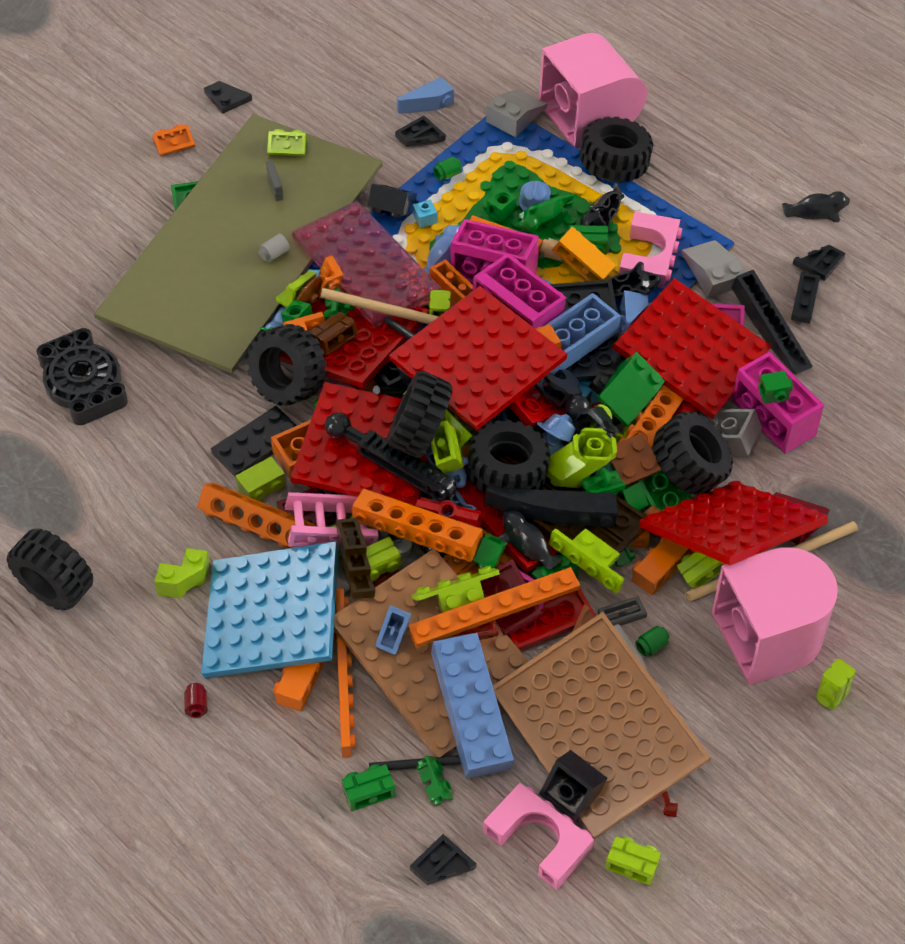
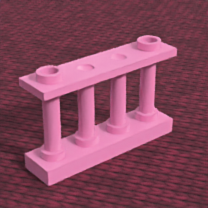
(320, 503)

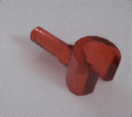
(670, 809)

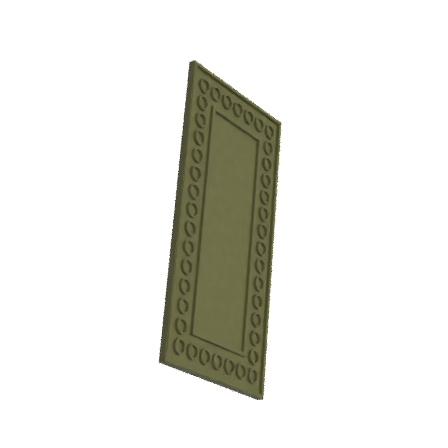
(203, 274)

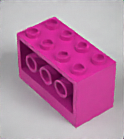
(481, 244)
(521, 291)
(785, 422)

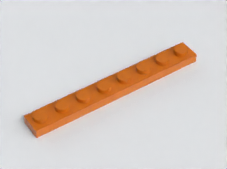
(493, 607)
(345, 682)

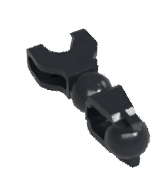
(567, 395)

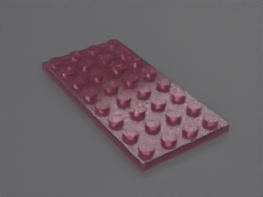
(369, 259)

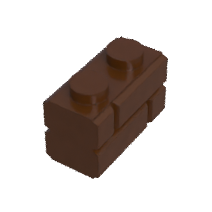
(334, 332)

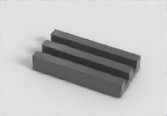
(274, 180)
(626, 615)

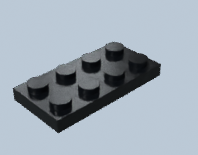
(252, 442)

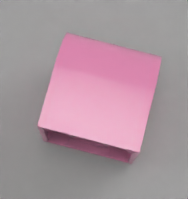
(587, 82)
(775, 611)

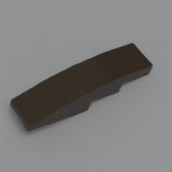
(354, 558)

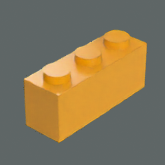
(583, 256)

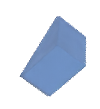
(393, 630)

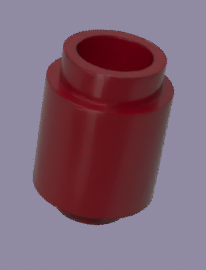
(195, 700)

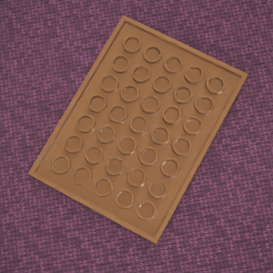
(410, 675)
(609, 711)

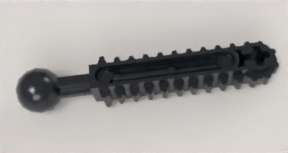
(403, 465)

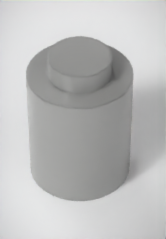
(273, 248)

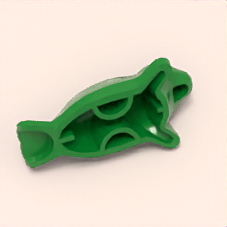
(542, 213)

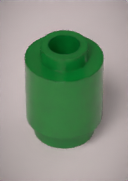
(447, 168)
(652, 641)

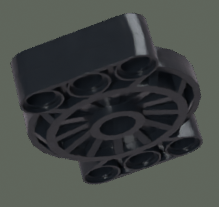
(77, 356)

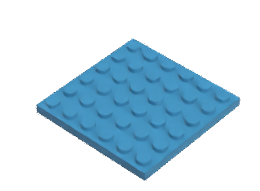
(271, 610)

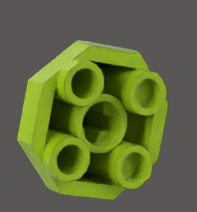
(581, 457)

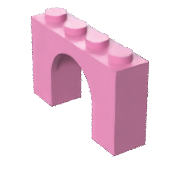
(660, 231)
(525, 807)

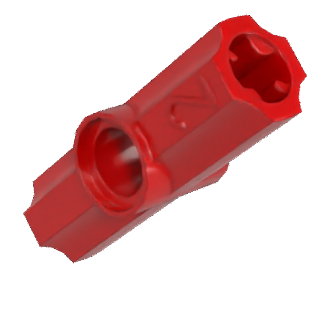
(460, 514)

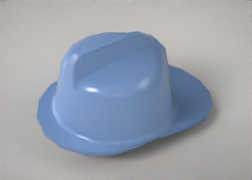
(533, 194)
(559, 426)

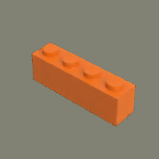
(451, 280)
(659, 565)
(297, 684)

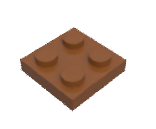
(634, 460)

